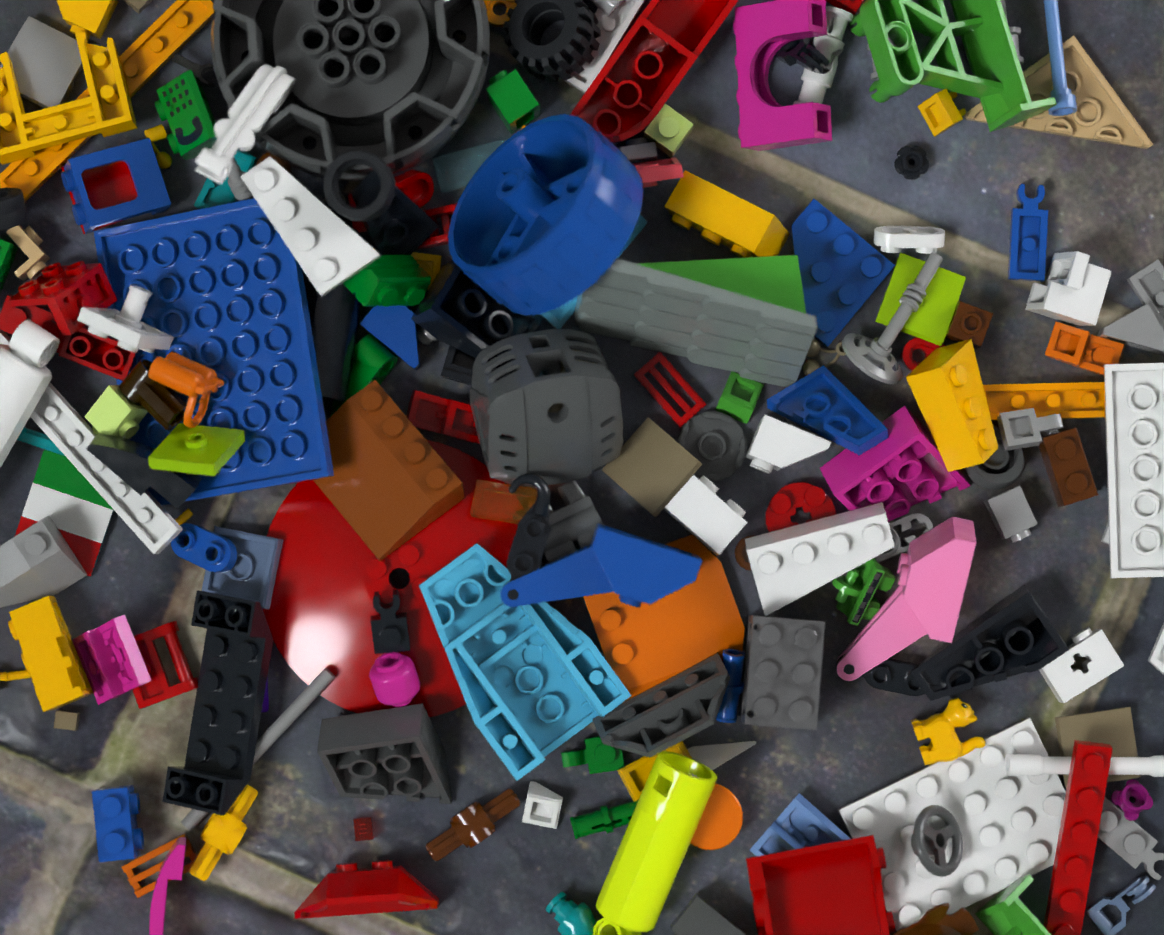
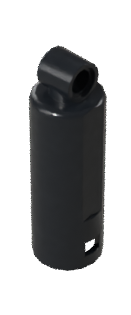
(334, 328)

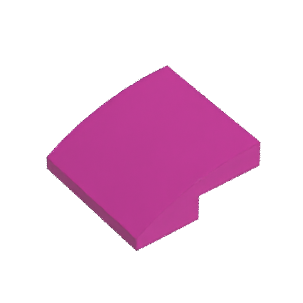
(111, 659)

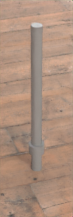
(276, 730)

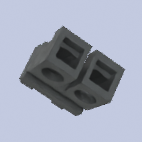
(571, 522)

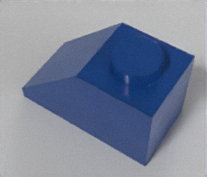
(396, 331)

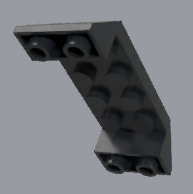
(225, 704)

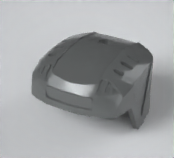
(545, 443)

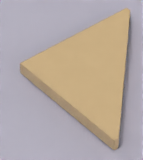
(1099, 109)

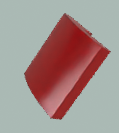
(107, 186)

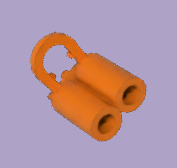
(189, 379)

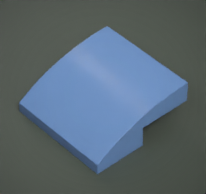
(796, 828)

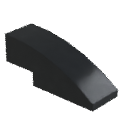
(131, 464)

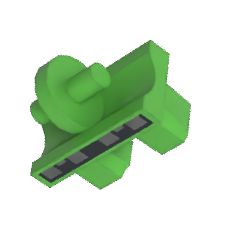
(858, 588)

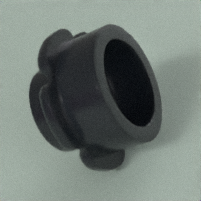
(911, 171)

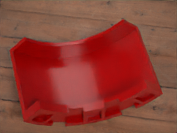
(821, 890)

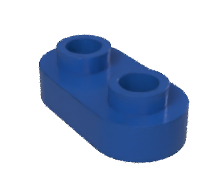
(201, 546)

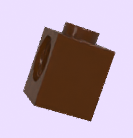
(968, 324)

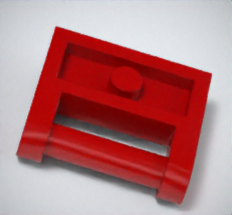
(160, 688)

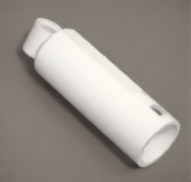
(23, 379)

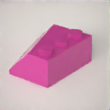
(894, 472)

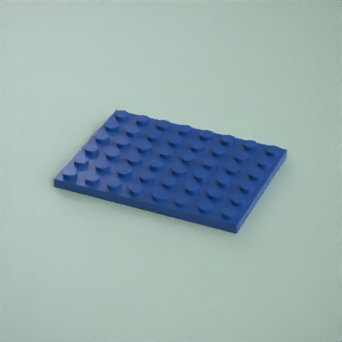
(242, 309)

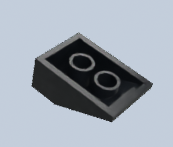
(467, 316)

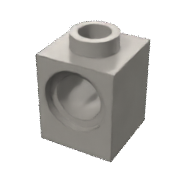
(1011, 514)

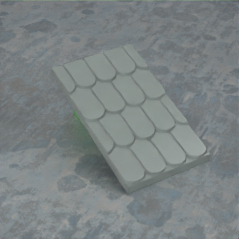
(713, 311)

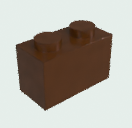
(1067, 467)

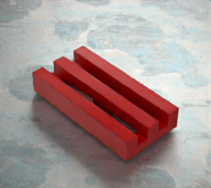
(689, 412)

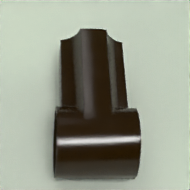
(153, 396)

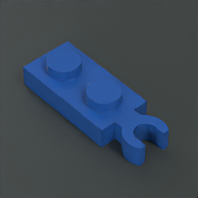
(1028, 238)

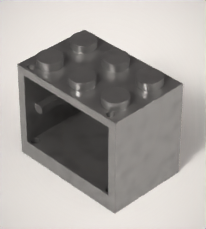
(782, 672)

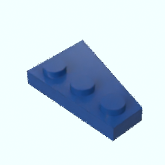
(830, 411)

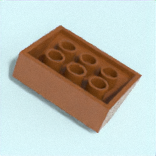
(385, 472)

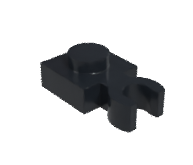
(389, 628)

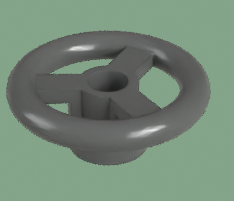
(930, 842)

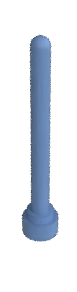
(1063, 95)

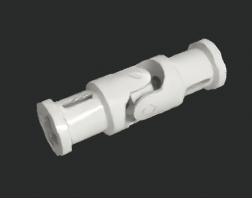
(830, 46)

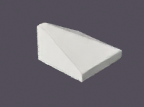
(542, 806)

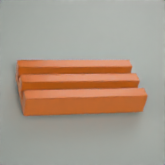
(134, 879)

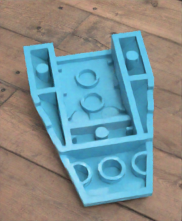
(519, 668)

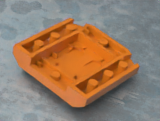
(673, 632)

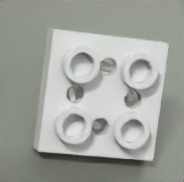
(127, 324)

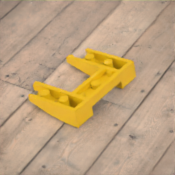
(104, 111)

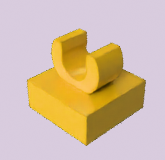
(941, 112)

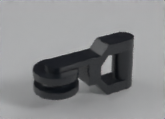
(803, 53)

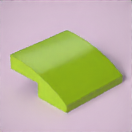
(937, 308)

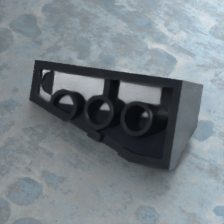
(997, 645)

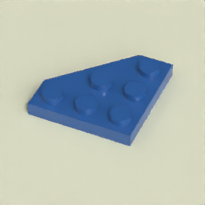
(835, 269)

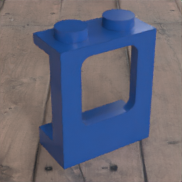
(146, 176)

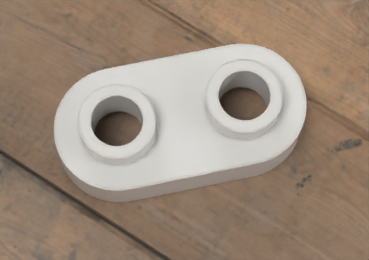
(895, 238)

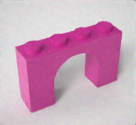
(759, 35)

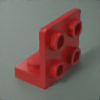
(67, 291)

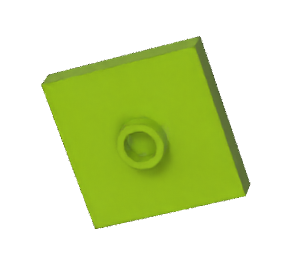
(196, 449)

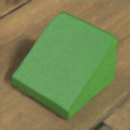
(739, 397)

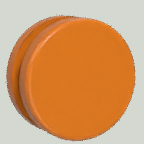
(719, 821)

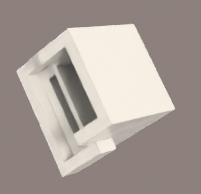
(1071, 290)

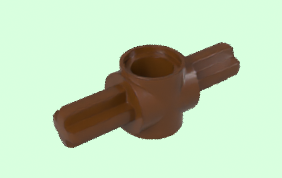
(473, 824)

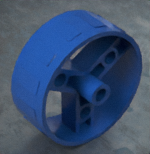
(545, 215)

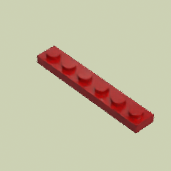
(1077, 837)

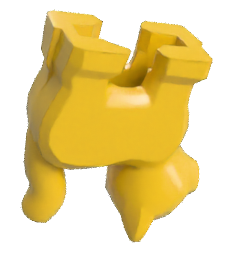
(940, 728)

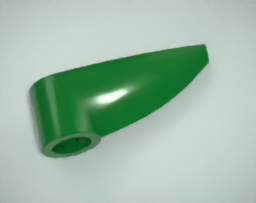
(369, 363)

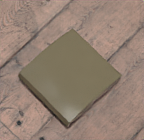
(652, 467)
(1103, 726)

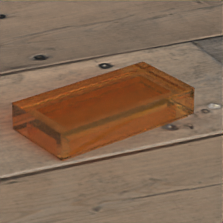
(495, 501)

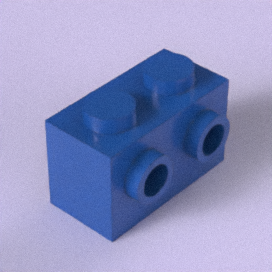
(117, 823)

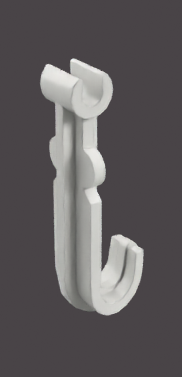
(247, 116)

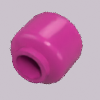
(394, 679)

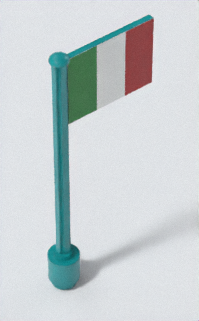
(69, 501)

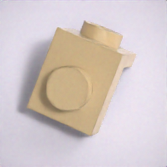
(29, 243)

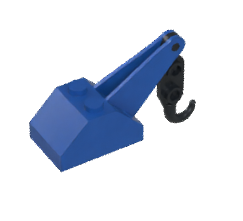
(612, 562)

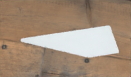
(718, 754)

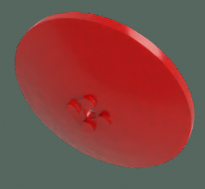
(329, 581)

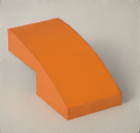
(1083, 349)

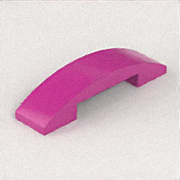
(171, 869)

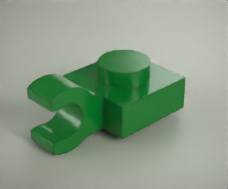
(597, 756)

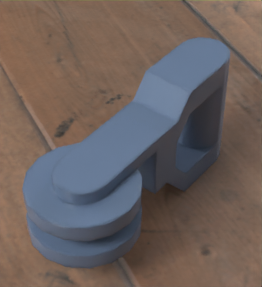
(1137, 887)

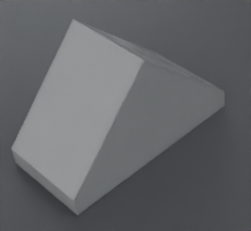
(1137, 330)

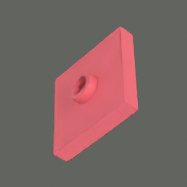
(658, 171)

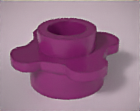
(1136, 791)

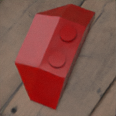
(366, 892)

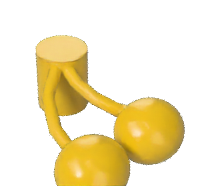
(157, 133)

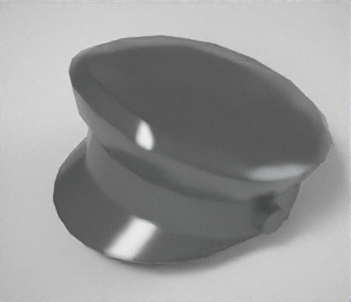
(1000, 469)

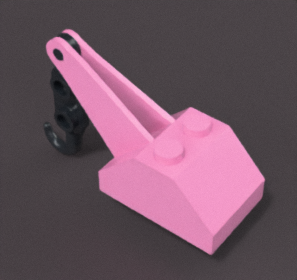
(924, 603)

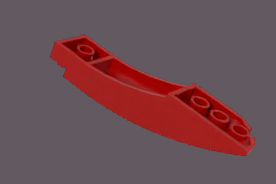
(649, 65)

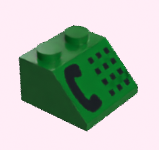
(188, 115)

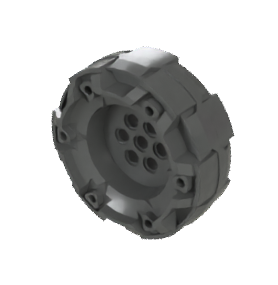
(420, 83)

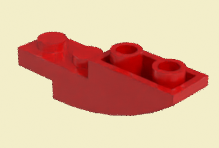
(81, 347)

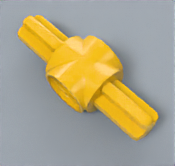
(222, 834)

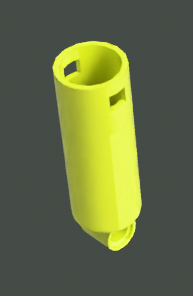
(654, 845)

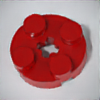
(796, 495)

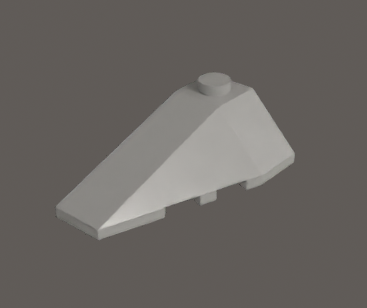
(36, 564)

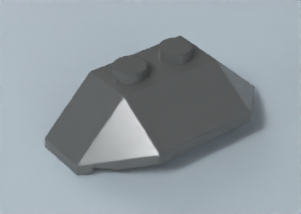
(667, 711)

